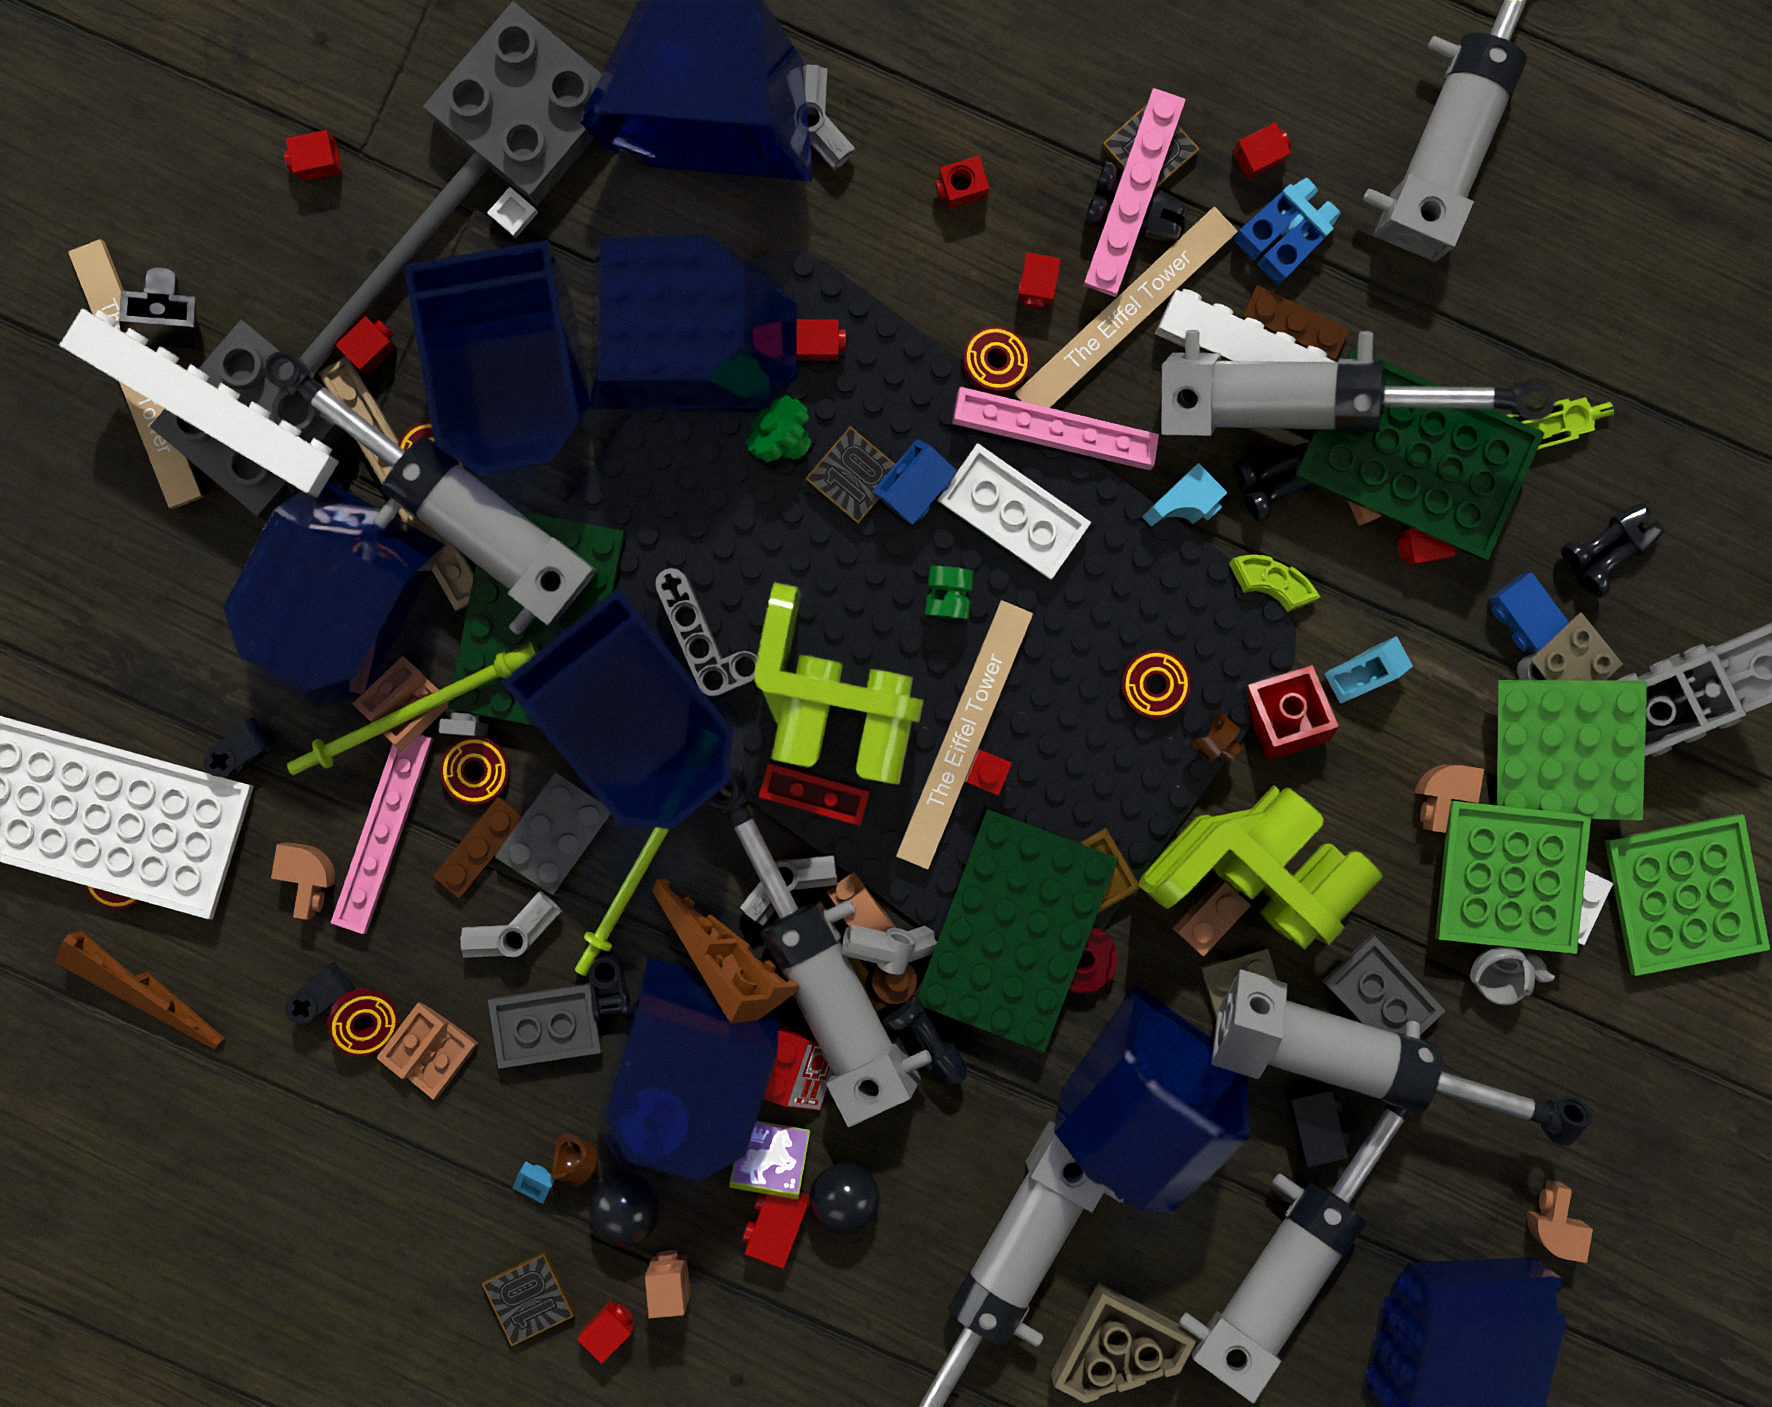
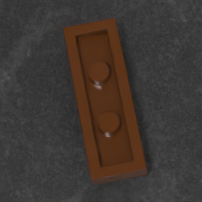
(1303, 324)
(478, 847)

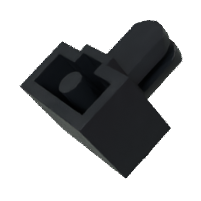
(160, 311)

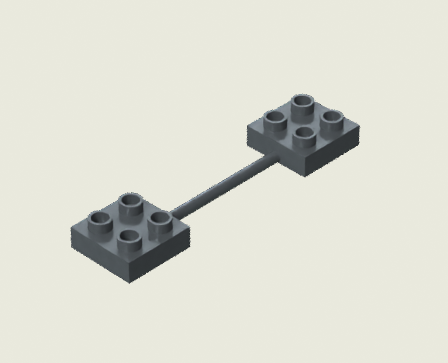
(519, 114)

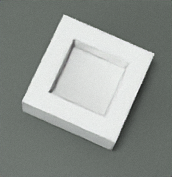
(512, 212)

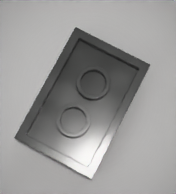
(553, 832)
(1382, 990)
(544, 1026)

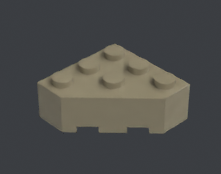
(1119, 1347)

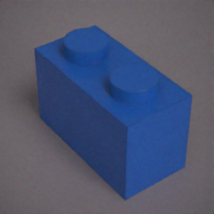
(915, 482)
(1528, 612)

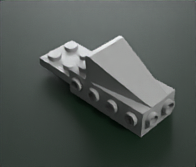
(1706, 689)

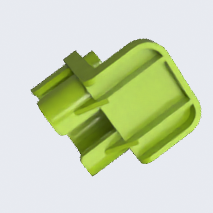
(804, 699)
(1250, 854)

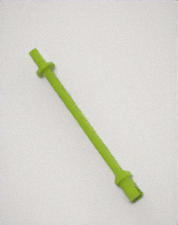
(502, 667)
(598, 940)

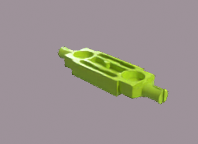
(1571, 419)

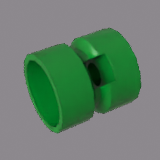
(949, 592)

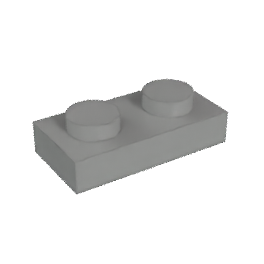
(464, 725)

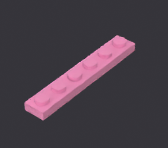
(1134, 192)
(1055, 428)
(381, 835)

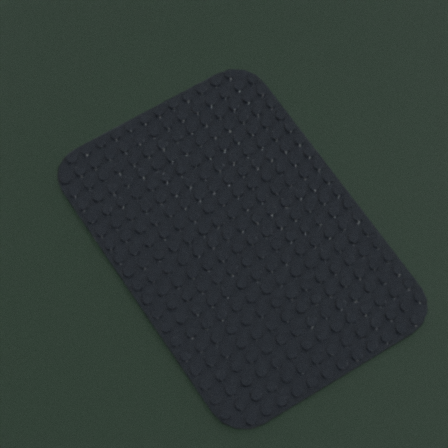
(1075, 746)

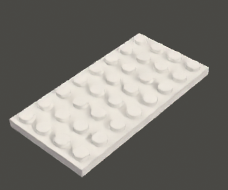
(116, 818)

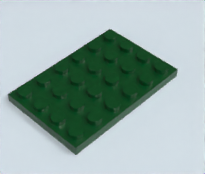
(1428, 467)
(493, 611)
(1016, 930)

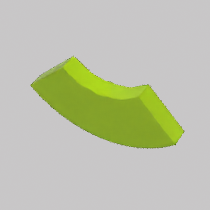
(1273, 578)

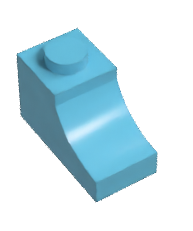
(1190, 498)
(1369, 670)

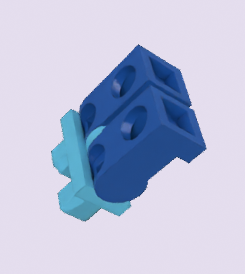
(1293, 219)

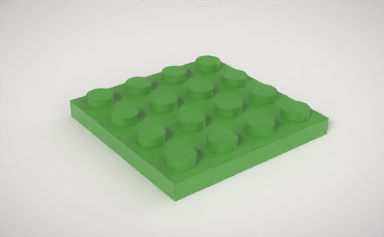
(1572, 746)
(1513, 877)
(1687, 894)

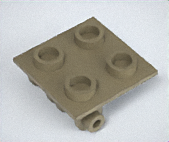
(1576, 654)

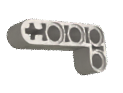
(700, 630)

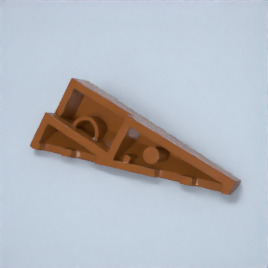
(94, 964)
(736, 978)

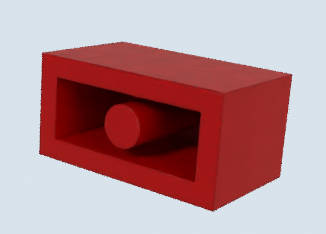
(774, 1228)

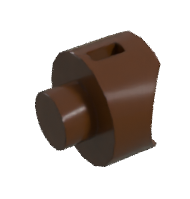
(1219, 740)
(890, 988)
(574, 1160)

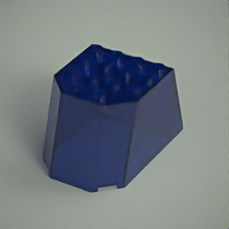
(705, 91)
(686, 326)
(498, 355)
(327, 594)
(626, 716)
(685, 1078)
(1151, 1108)
(1468, 1335)

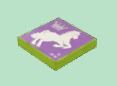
(772, 1161)

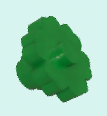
(780, 431)

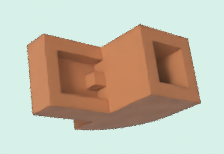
(1441, 786)
(308, 868)
(868, 911)
(1552, 1228)

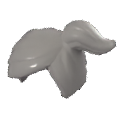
(1507, 974)

